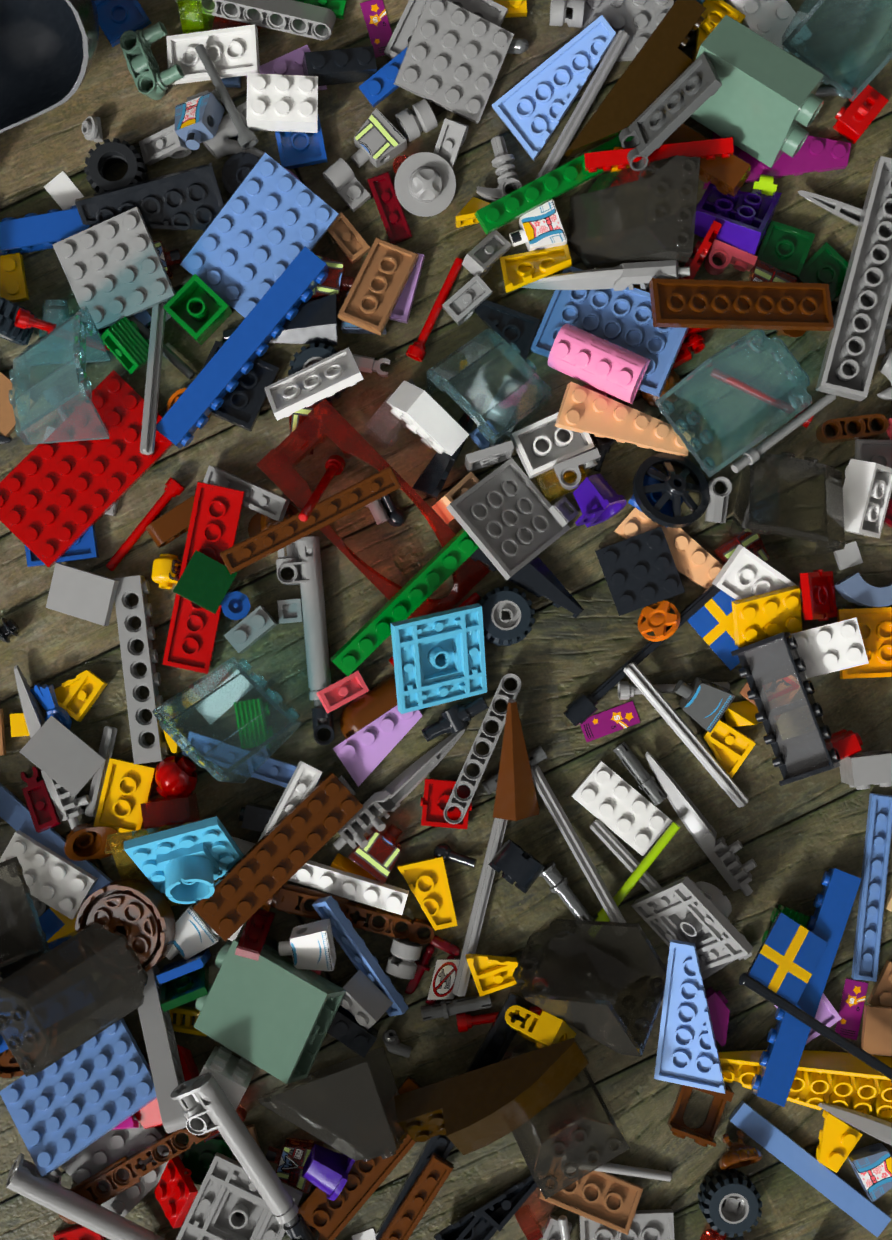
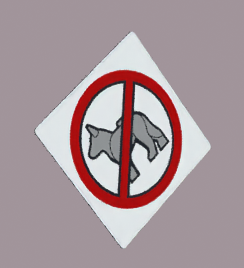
(443, 979)

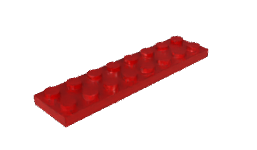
(210, 531)

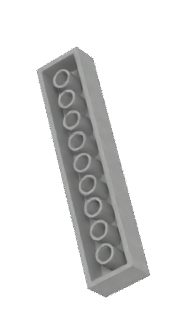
(863, 297)

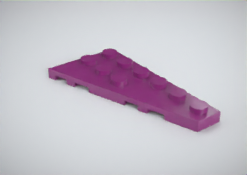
(815, 155)

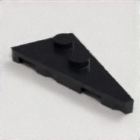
(509, 324)

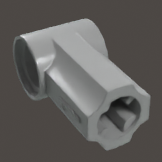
(718, 503)

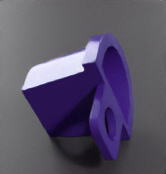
(597, 501)
(327, 1170)

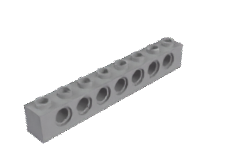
(131, 659)

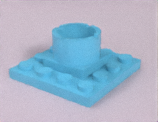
(439, 658)
(185, 858)

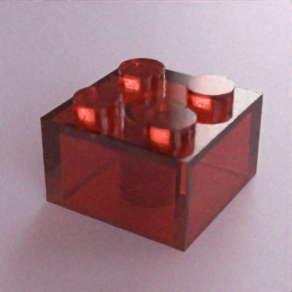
(169, 811)

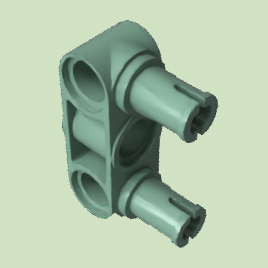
(143, 63)

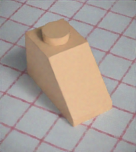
(460, 488)

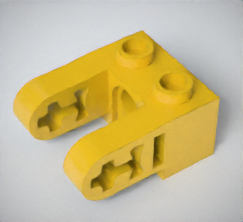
(541, 1029)

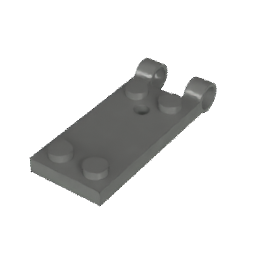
(670, 110)

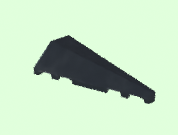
(314, 323)
(437, 471)
(540, 581)
(491, 1216)

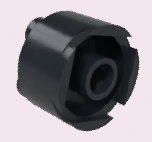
(517, 865)

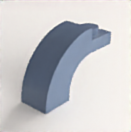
(861, 593)

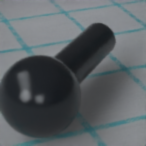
(396, 515)
(445, 851)

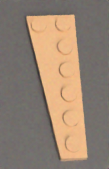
(604, 417)
(687, 554)

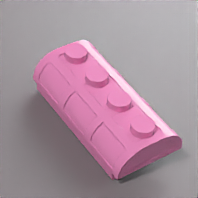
(598, 362)

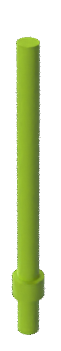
(641, 869)

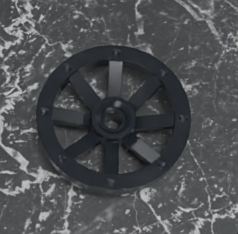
(672, 488)

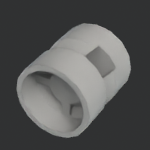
(558, 13)
(416, 120)
(402, 962)

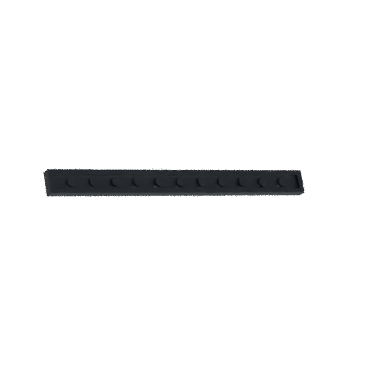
(489, 1052)

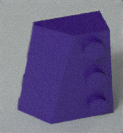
(742, 217)

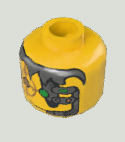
(166, 570)

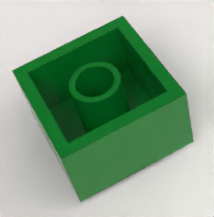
(198, 309)

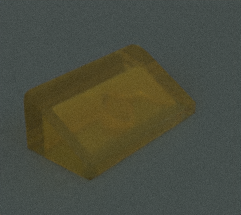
(550, 484)

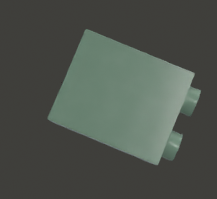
(761, 93)
(269, 1011)

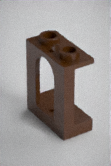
(704, 1134)

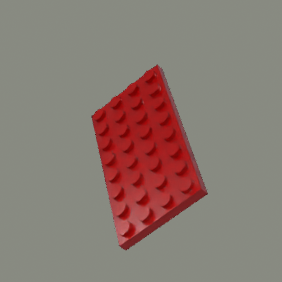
(72, 484)

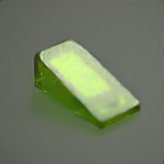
(192, 16)

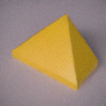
(466, 215)
(741, 714)

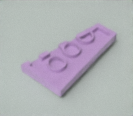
(371, 744)

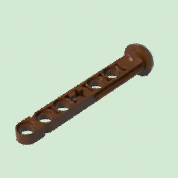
(288, 896)
(90, 1189)

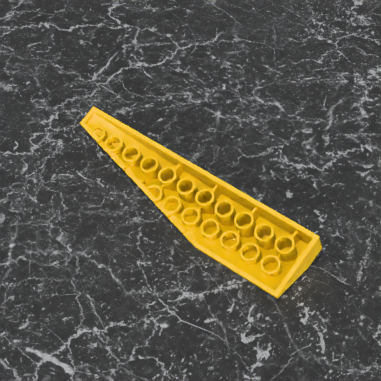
(822, 1077)

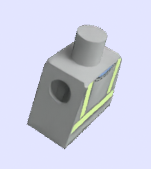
(377, 141)

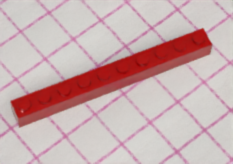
(618, 158)

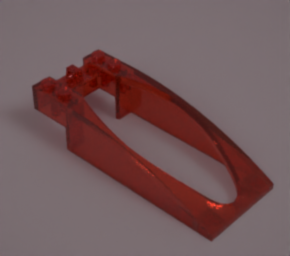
(327, 421)

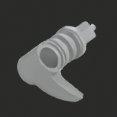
(505, 168)

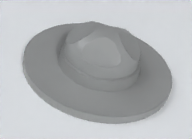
(425, 184)

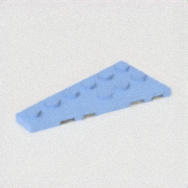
(544, 96)
(686, 1036)

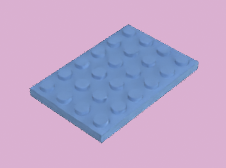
(258, 235)
(619, 318)
(80, 1097)

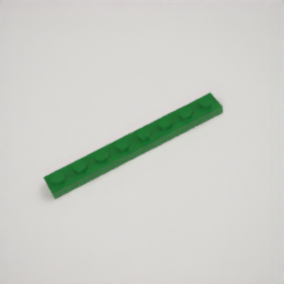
(540, 190)
(405, 602)

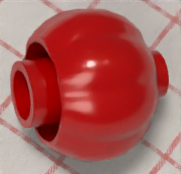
(175, 777)

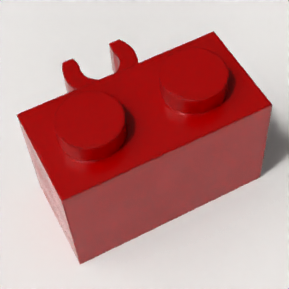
(860, 114)

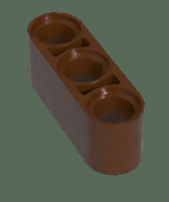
(862, 425)
(171, 524)

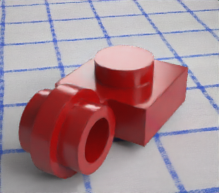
(693, 344)

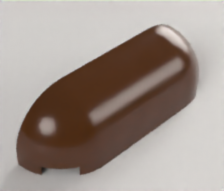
(368, 707)

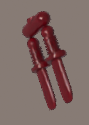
(439, 943)

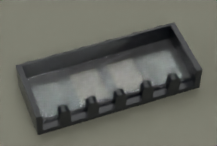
(787, 707)

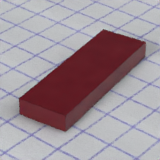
(389, 208)
(255, 935)

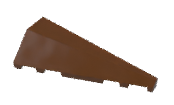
(515, 786)

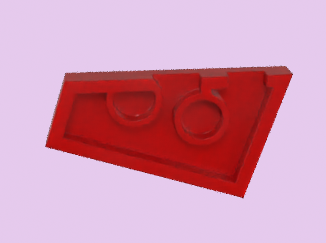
(701, 250)

